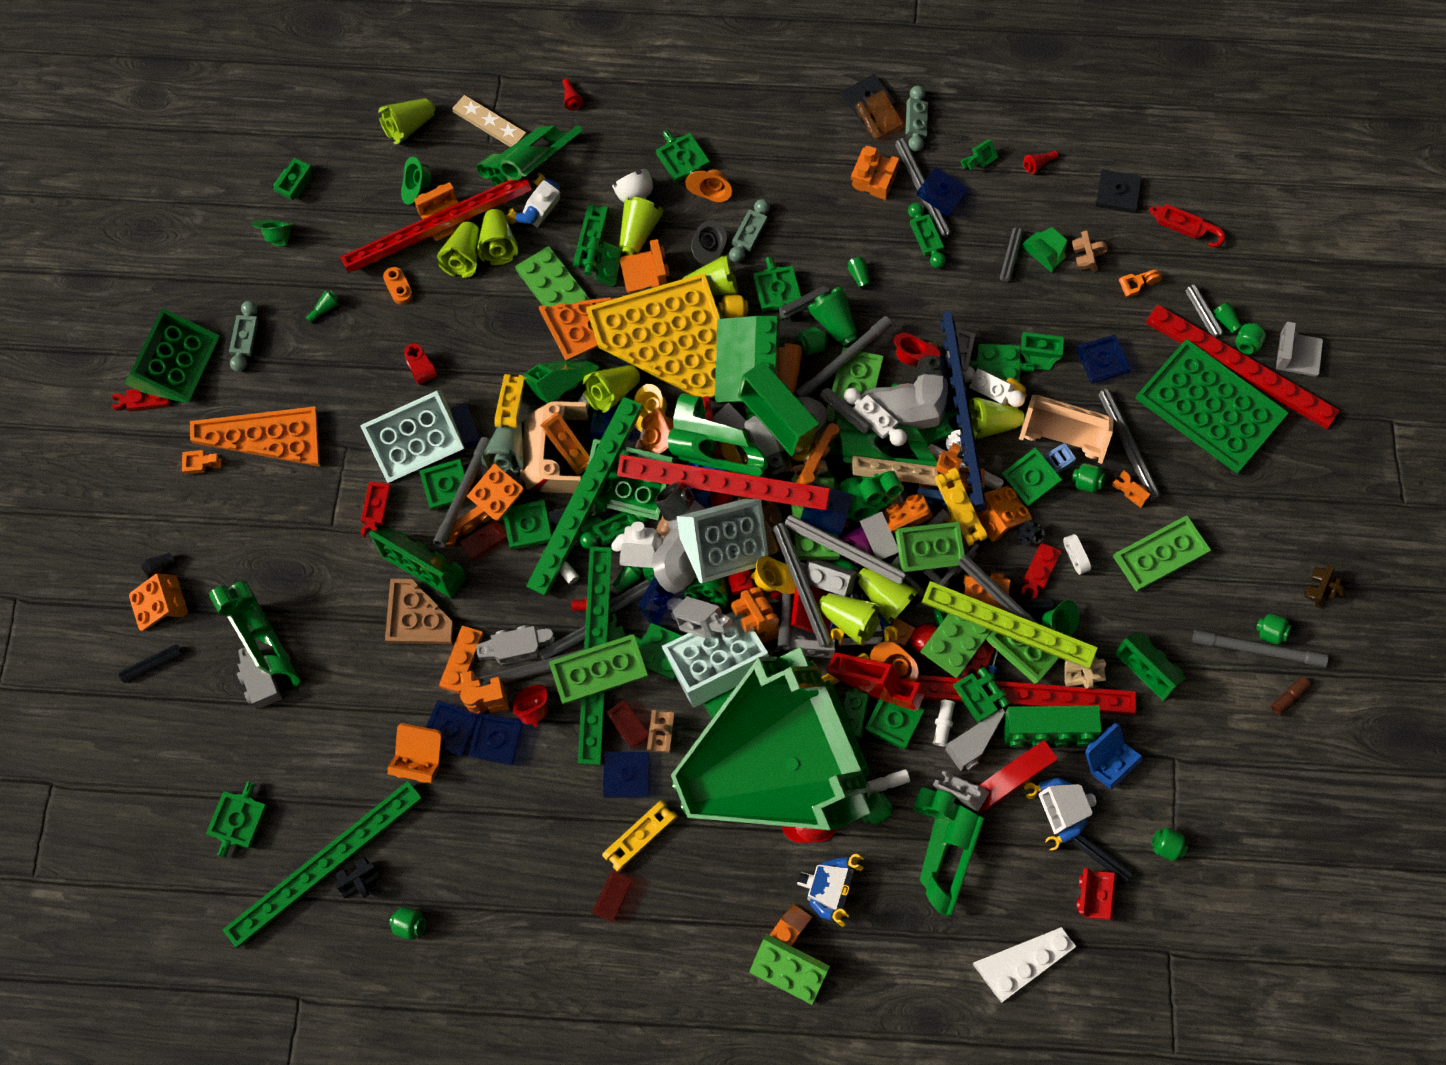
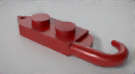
(1186, 223)

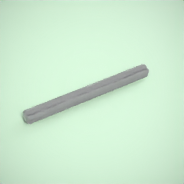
(845, 549)

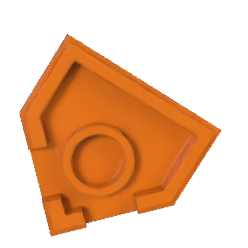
(655, 432)

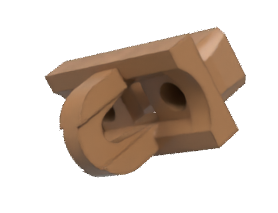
(1092, 250)
(662, 722)

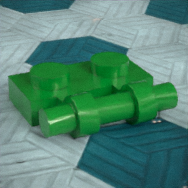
(608, 261)
(976, 698)

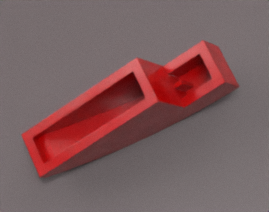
(876, 680)
(1016, 775)

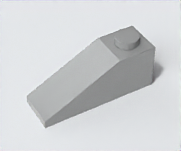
(970, 745)

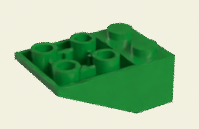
(553, 379)

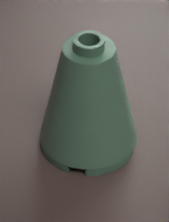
(505, 449)

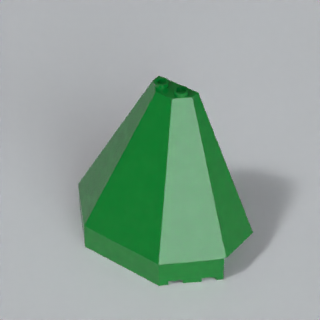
(742, 754)

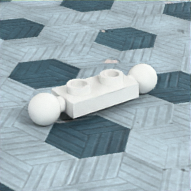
(993, 387)
(882, 422)

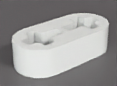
(1077, 554)

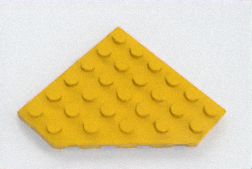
(664, 332)

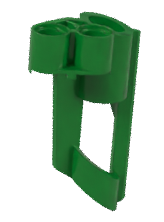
(523, 157)
(695, 439)
(855, 443)
(868, 493)
(250, 622)
(951, 826)

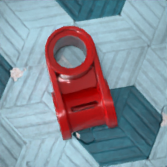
(420, 365)

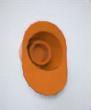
(709, 185)
(893, 654)

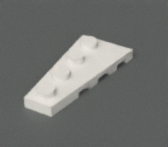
(1020, 964)

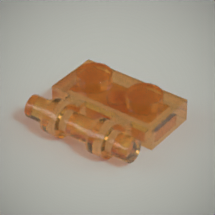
(883, 111)

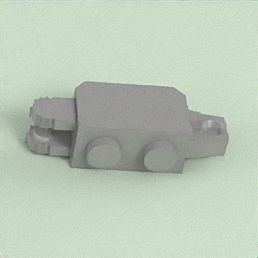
(698, 617)
(515, 645)

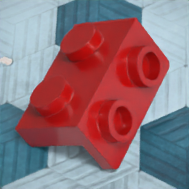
(1097, 895)

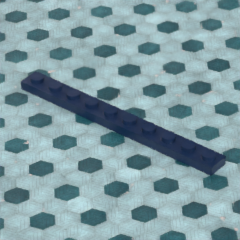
(964, 418)

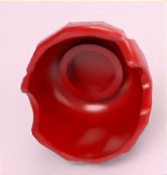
(921, 636)

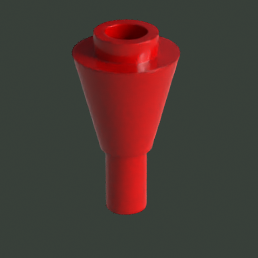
(572, 99)
(1034, 162)

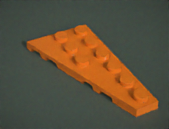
(571, 327)
(274, 434)

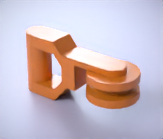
(1151, 277)

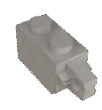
(829, 576)
(260, 685)

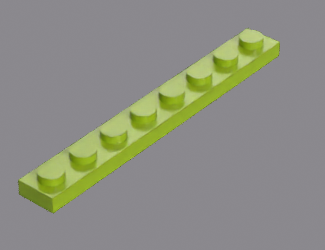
(1009, 625)

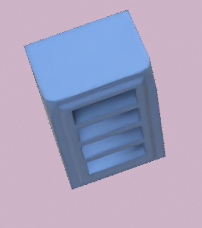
(1065, 453)

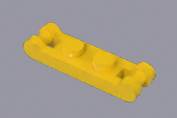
(509, 401)
(960, 507)
(639, 835)

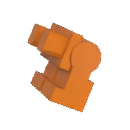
(874, 172)
(758, 614)
(482, 698)

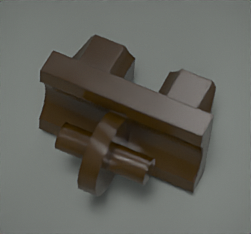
(1325, 578)

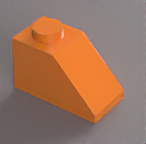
(791, 925)

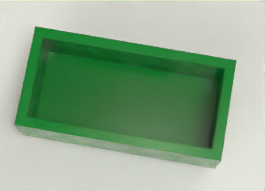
(778, 408)
(1051, 723)

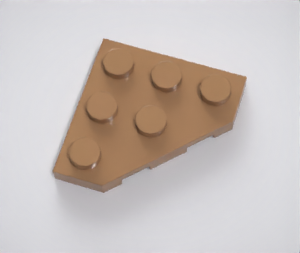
(415, 616)

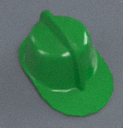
(415, 179)
(274, 231)
(1062, 618)

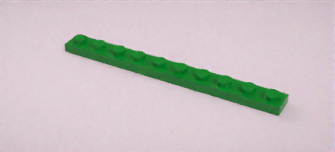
(585, 496)
(595, 634)
(322, 865)

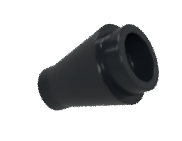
(157, 564)

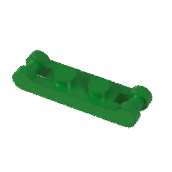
(591, 227)

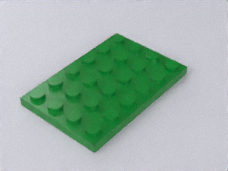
(1211, 406)

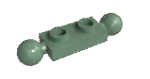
(916, 118)
(749, 231)
(243, 336)

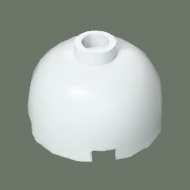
(634, 185)

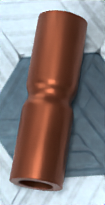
(1288, 697)

